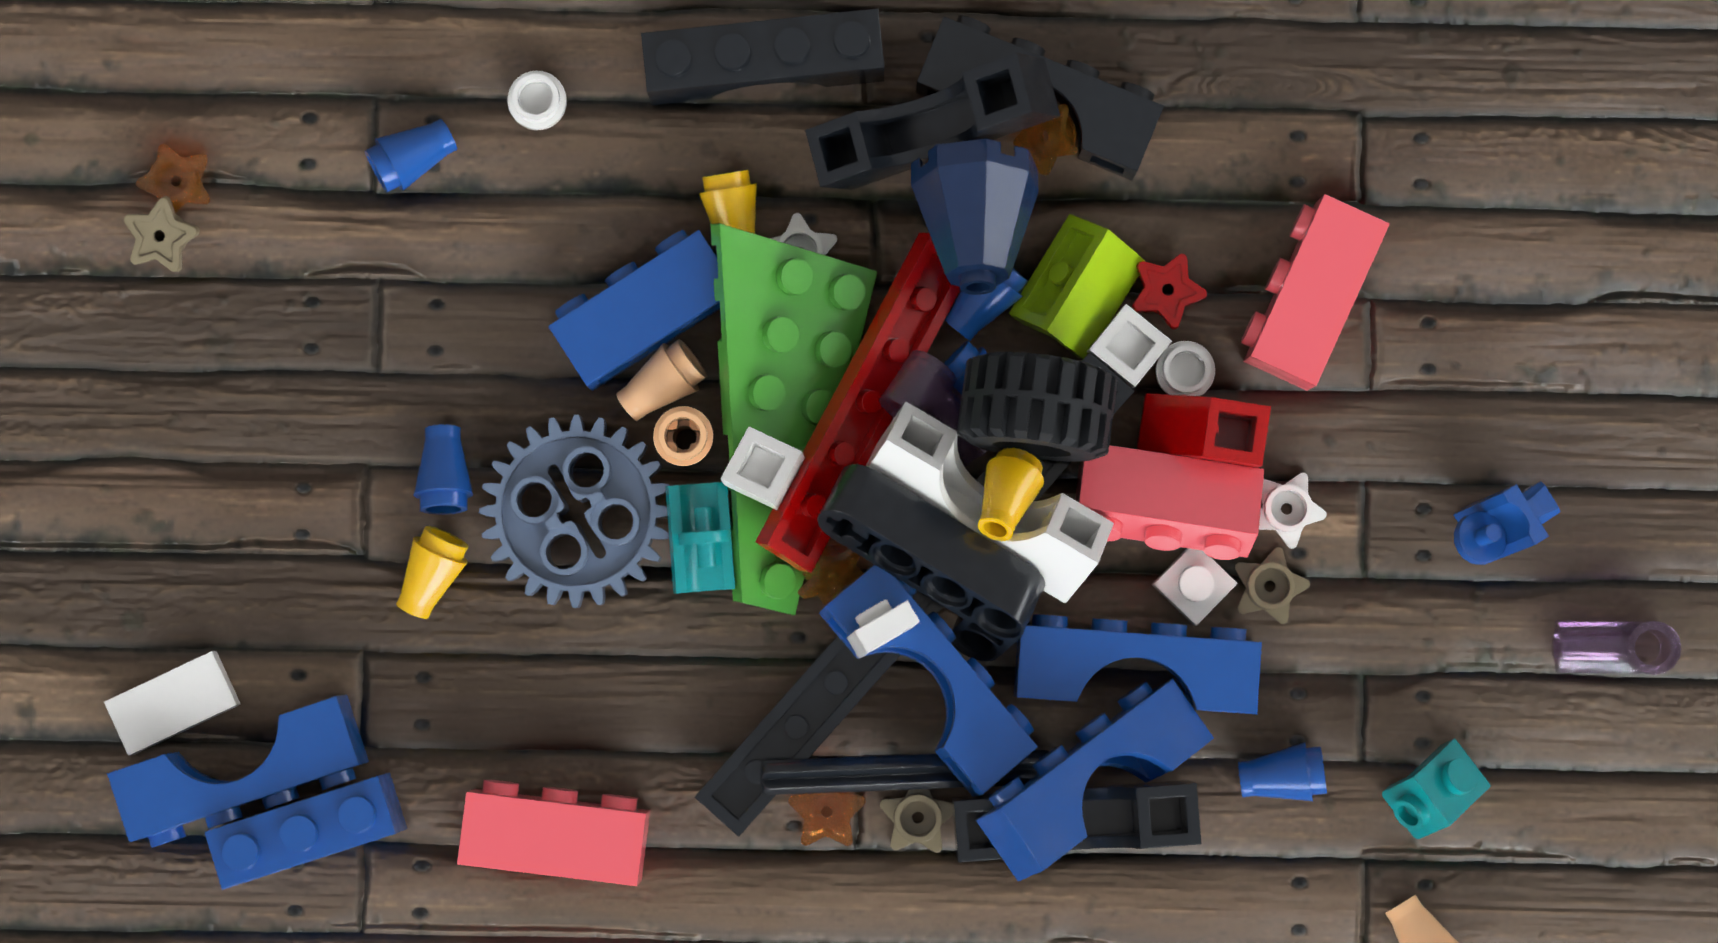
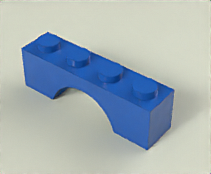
(1213, 672)
(979, 733)
(168, 792)
(1044, 817)

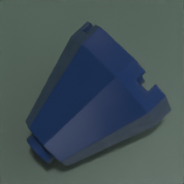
(976, 209)

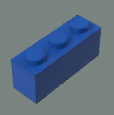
(639, 309)
(305, 830)

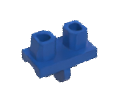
(1503, 523)

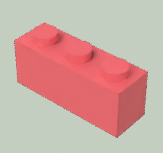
(1313, 291)
(1174, 500)
(554, 833)

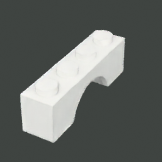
(1053, 535)

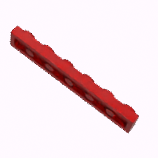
(854, 415)

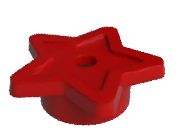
(1167, 306)

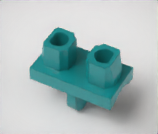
(700, 537)

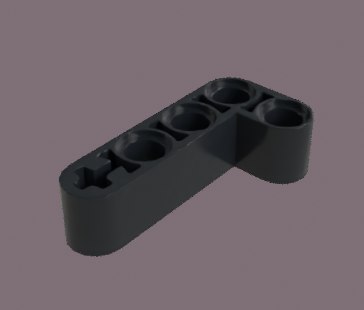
(935, 556)

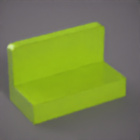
(1078, 285)

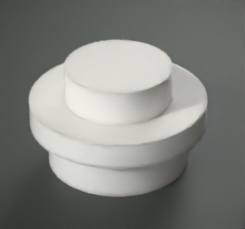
(537, 100)
(1185, 369)

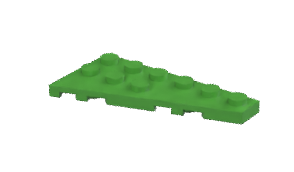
(783, 349)

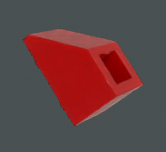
(1204, 428)

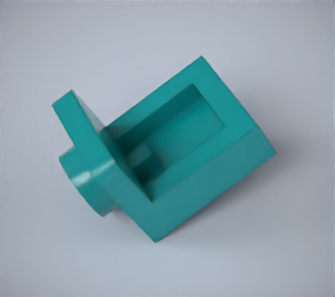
(1436, 791)

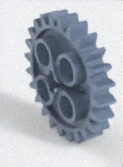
(530, 539)

